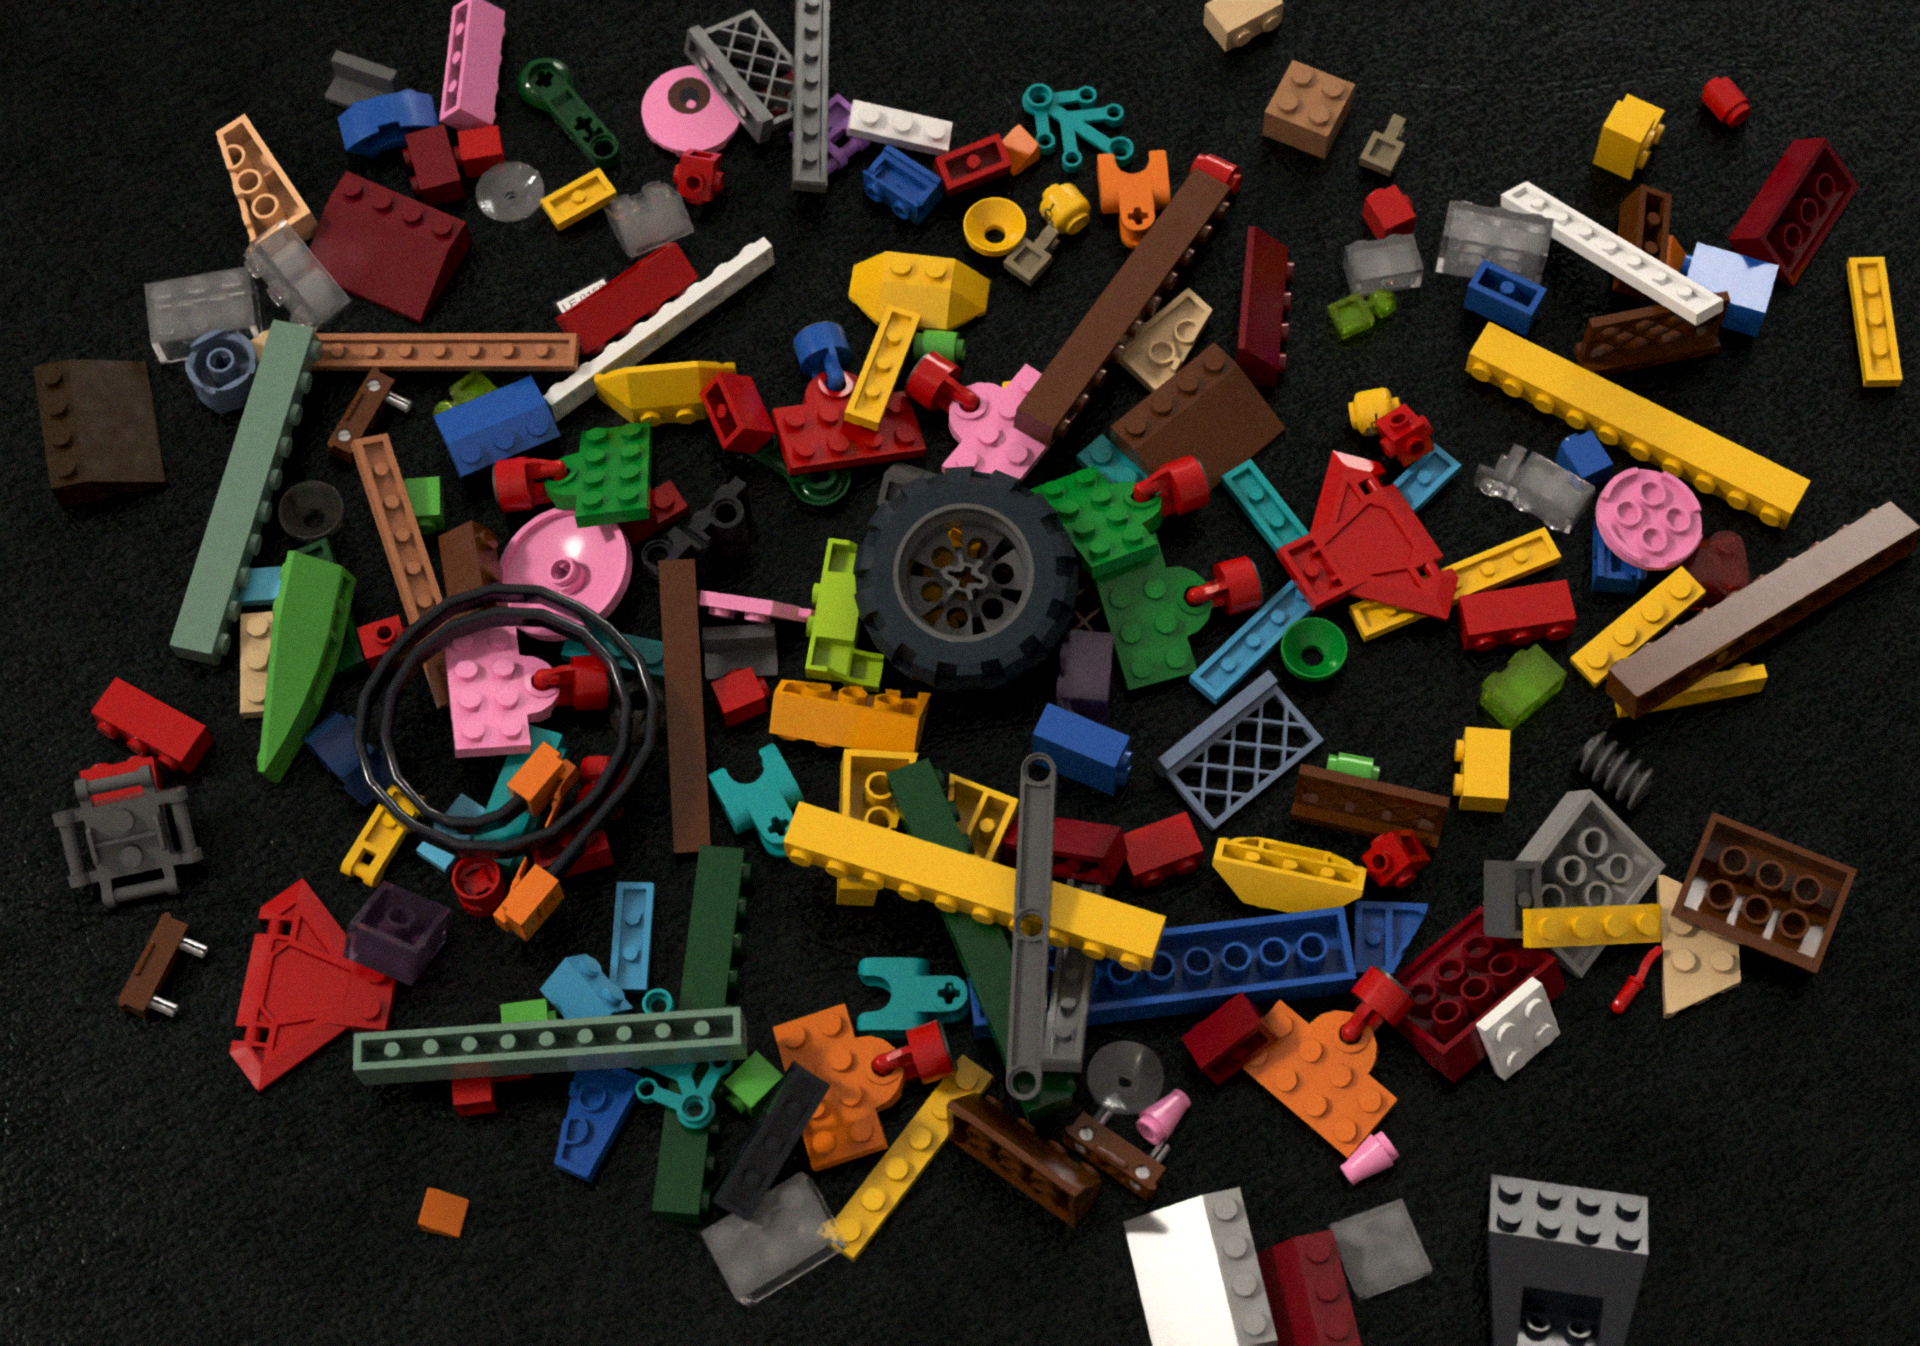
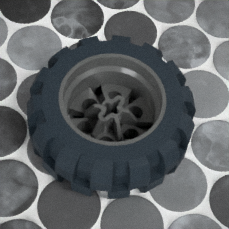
(915, 530)

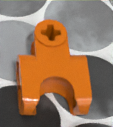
(1133, 195)

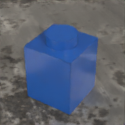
(1585, 458)

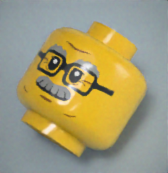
(1065, 208)
(1369, 407)

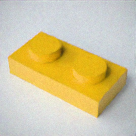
(578, 199)

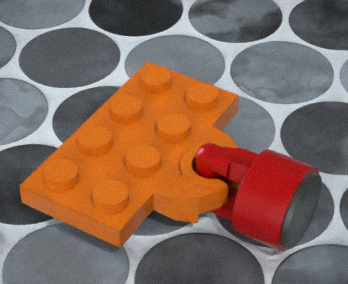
(1327, 1064)
(863, 1078)

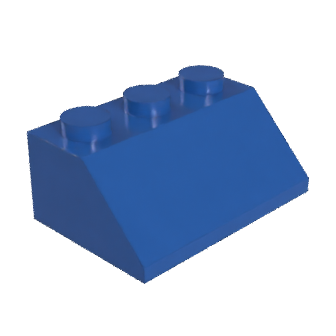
(497, 427)

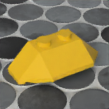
(933, 286)
(659, 391)
(1287, 874)

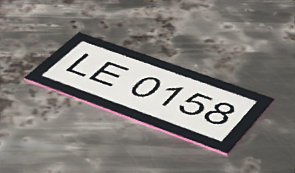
(574, 297)

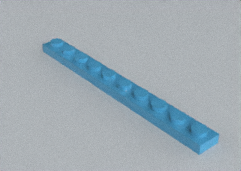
(1267, 626)

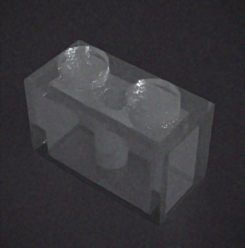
(1383, 263)
(1550, 493)

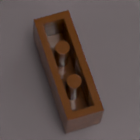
(1645, 224)
(470, 561)

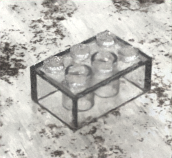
(1494, 234)
(295, 277)
(197, 304)
(779, 1243)

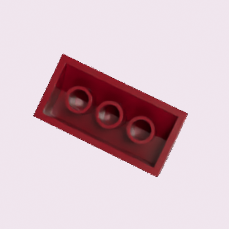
(1795, 208)
(1263, 308)
(1308, 1292)

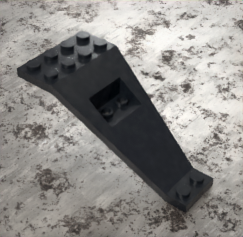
(1563, 1263)

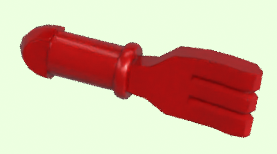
(1635, 984)

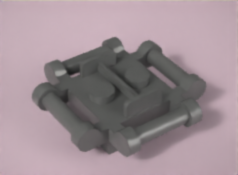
(128, 836)

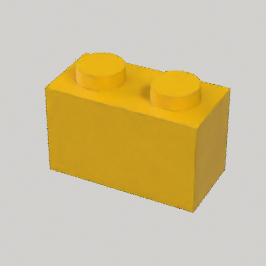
(1483, 770)

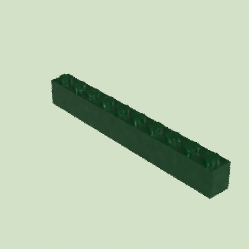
(980, 946)
(706, 984)

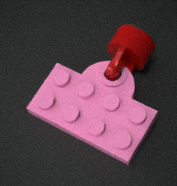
(978, 416)
(500, 692)

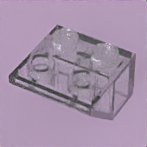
(648, 218)

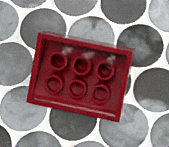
(388, 246)
(1460, 984)

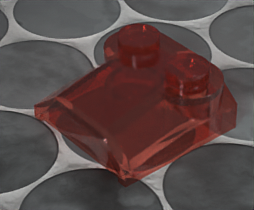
(1718, 567)

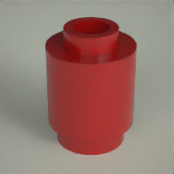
(1726, 101)
(1220, 170)

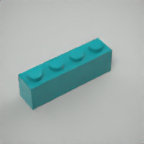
(524, 823)

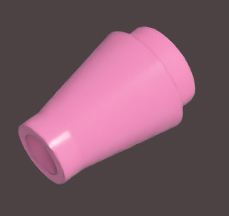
(1161, 1118)
(1370, 1158)

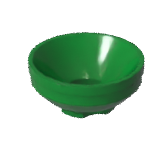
(1317, 635)

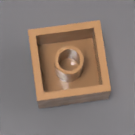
(1308, 109)

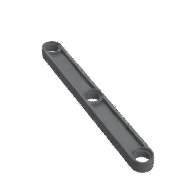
(1029, 953)

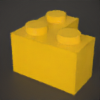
(1629, 136)

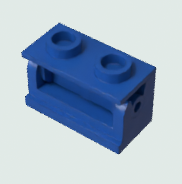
(903, 185)
(1610, 572)

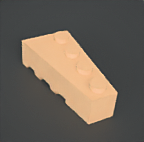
(261, 183)

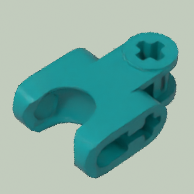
(762, 803)
(914, 997)

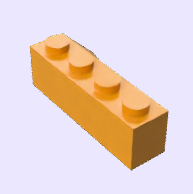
(848, 716)

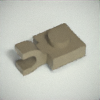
(1385, 149)
(1032, 258)

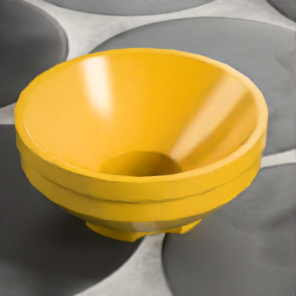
(994, 214)

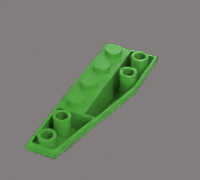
(303, 654)

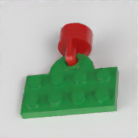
(602, 481)
(1115, 521)
(1160, 606)

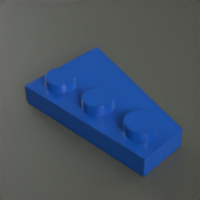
(594, 1117)

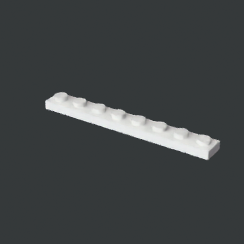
(1617, 255)
(662, 327)

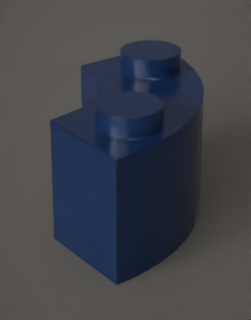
(334, 748)

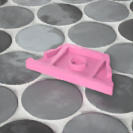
(754, 609)

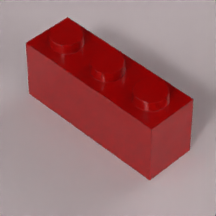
(1515, 615)
(151, 727)

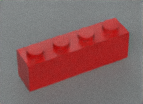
(628, 298)

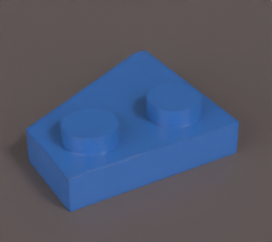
(1384, 933)

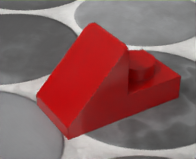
(665, 508)

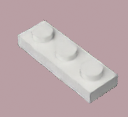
(899, 128)

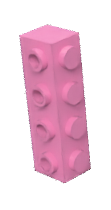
(472, 65)

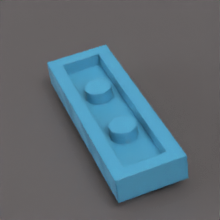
(632, 936)

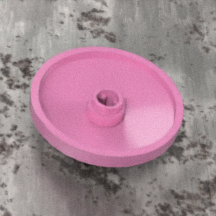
(579, 563)

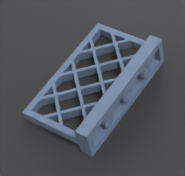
(1218, 726)

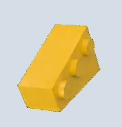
(983, 815)

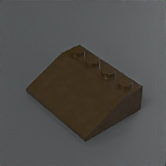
(98, 429)

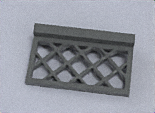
(729, 82)

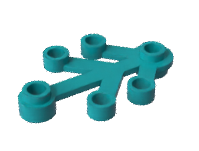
(1075, 123)
(683, 1075)

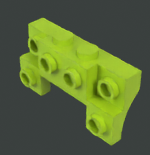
(837, 625)

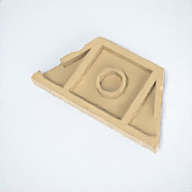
(1692, 959)

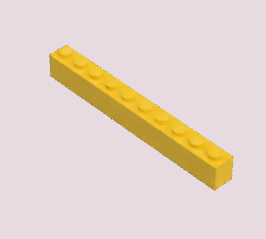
(1637, 426)
(969, 885)

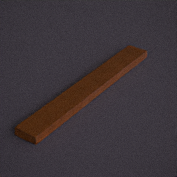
(684, 705)

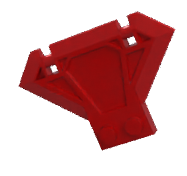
(1367, 546)
(303, 989)

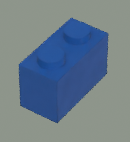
(1504, 297)

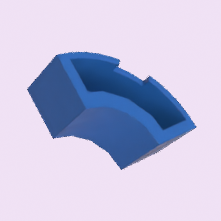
(384, 120)

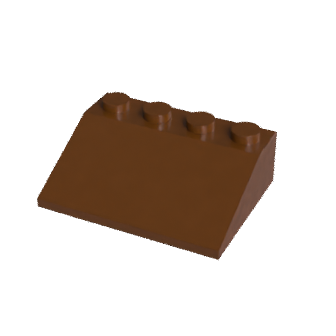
(1202, 413)
(1764, 892)
(1023, 1157)

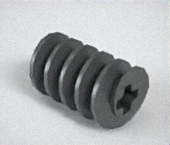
(1615, 770)

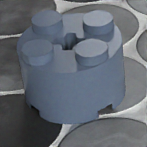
(222, 369)

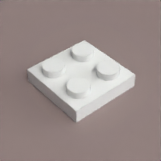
(1518, 1028)

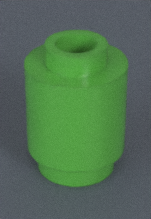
(944, 342)
(1353, 765)

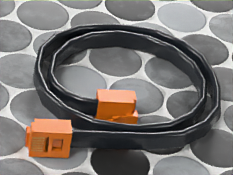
(541, 776)

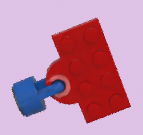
(815, 433)

